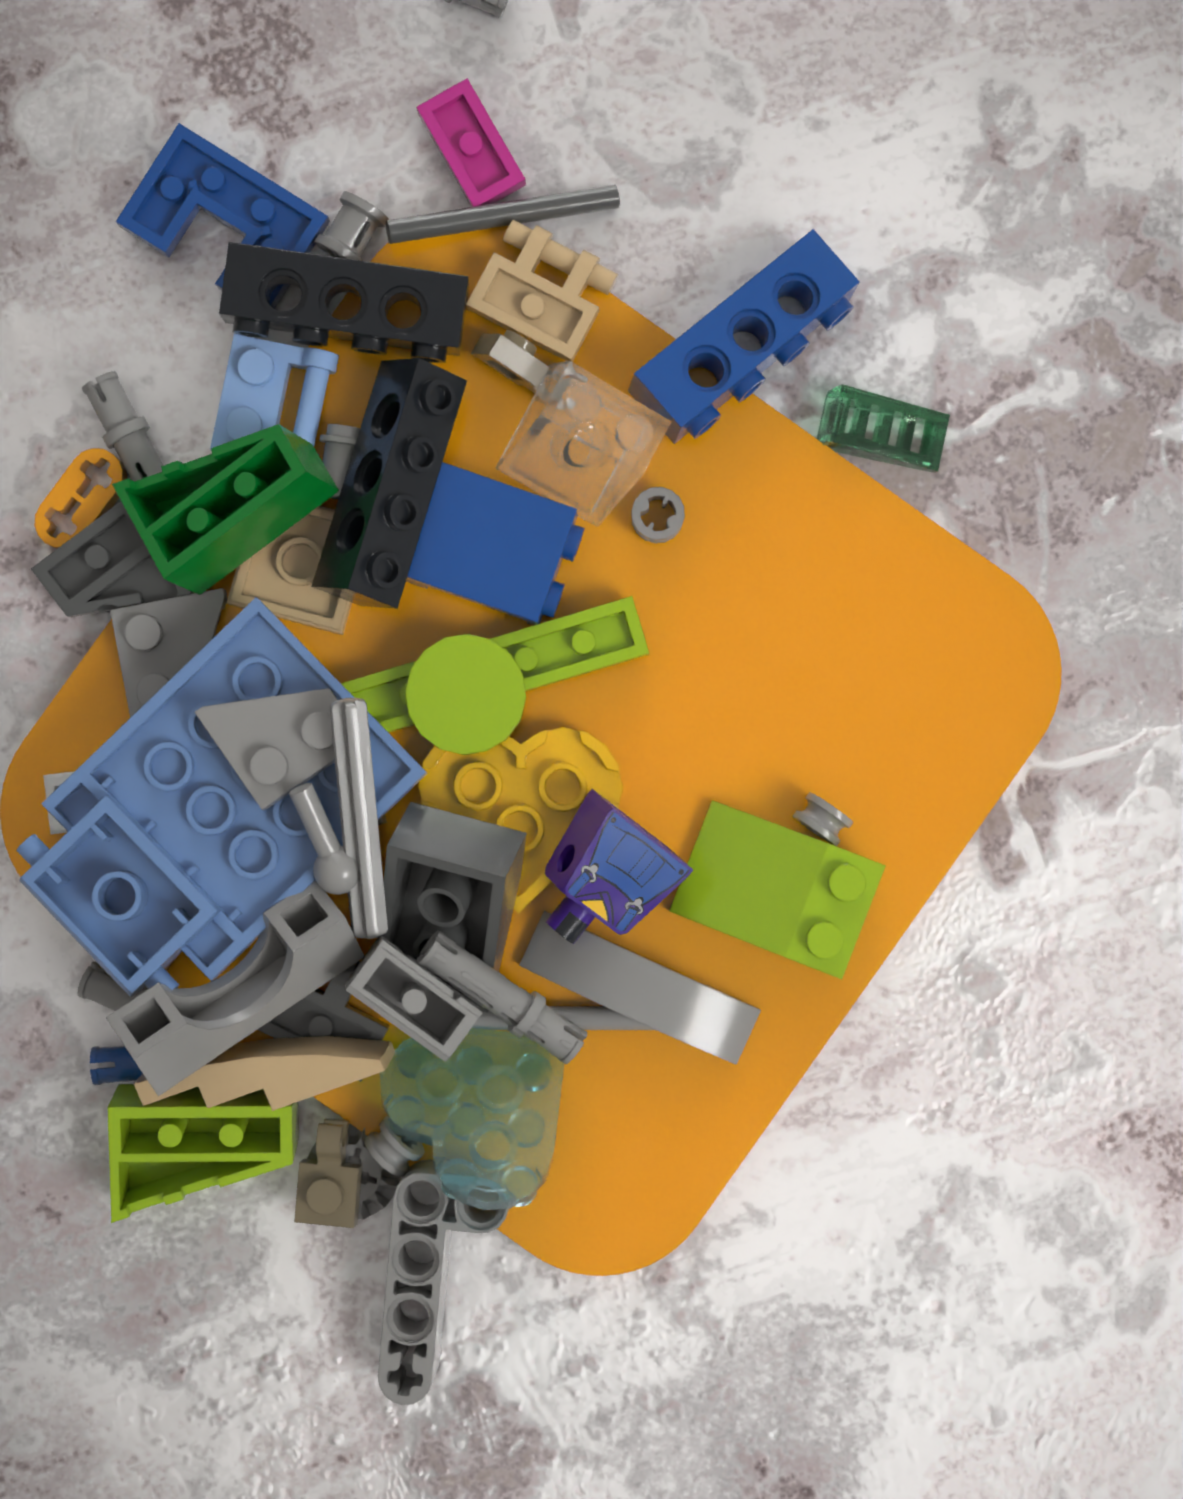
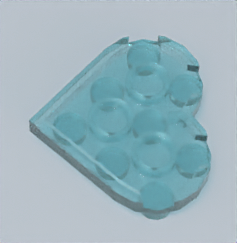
(482, 1112)

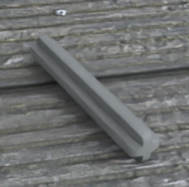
(359, 815)

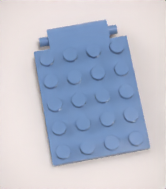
(168, 838)

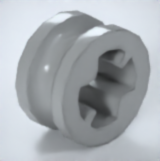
(641, 507)
(822, 819)
(393, 1150)

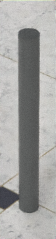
(502, 214)

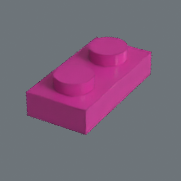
(471, 145)

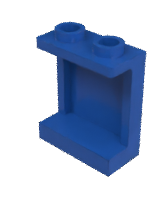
(495, 545)

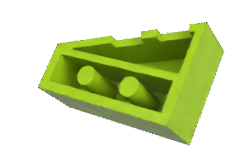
(185, 1147)

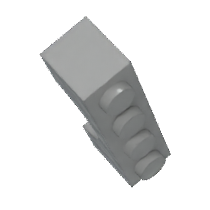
(188, 1027)

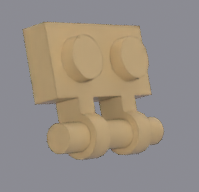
(534, 306)

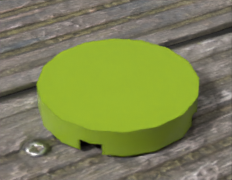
(465, 694)

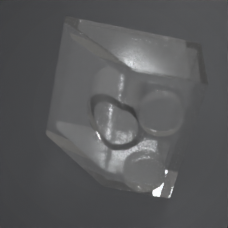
(582, 442)

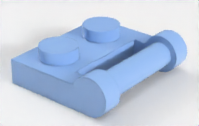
(258, 385)

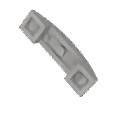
(642, 990)

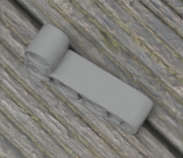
(421, 1281)

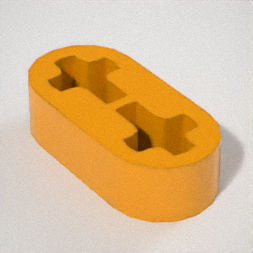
(70, 490)

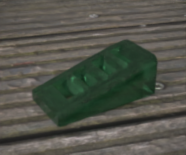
(854, 443)

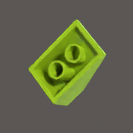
(777, 889)

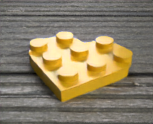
(526, 789)

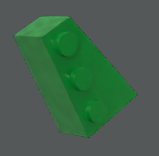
(225, 506)

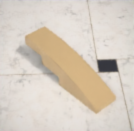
(281, 1067)

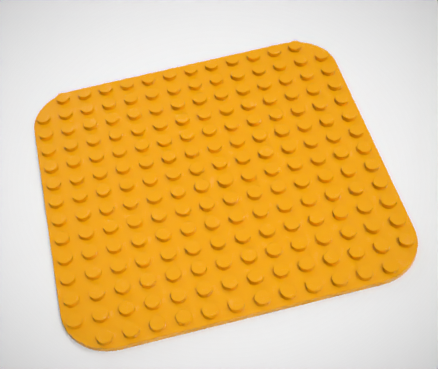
(794, 649)

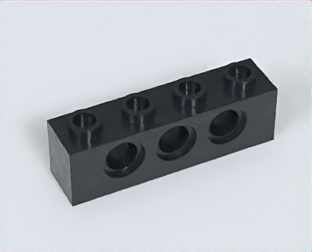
(257, 270)
(389, 483)

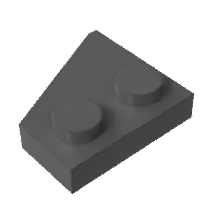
(104, 569)

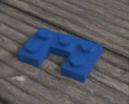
(198, 176)

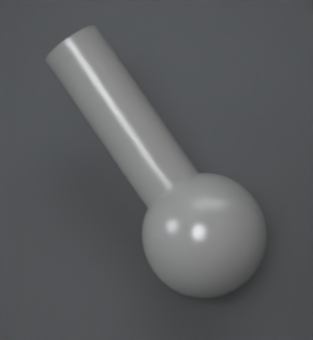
(332, 868)

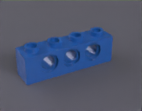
(805, 272)

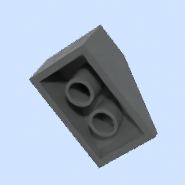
(452, 879)

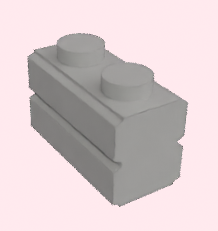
(413, 998)

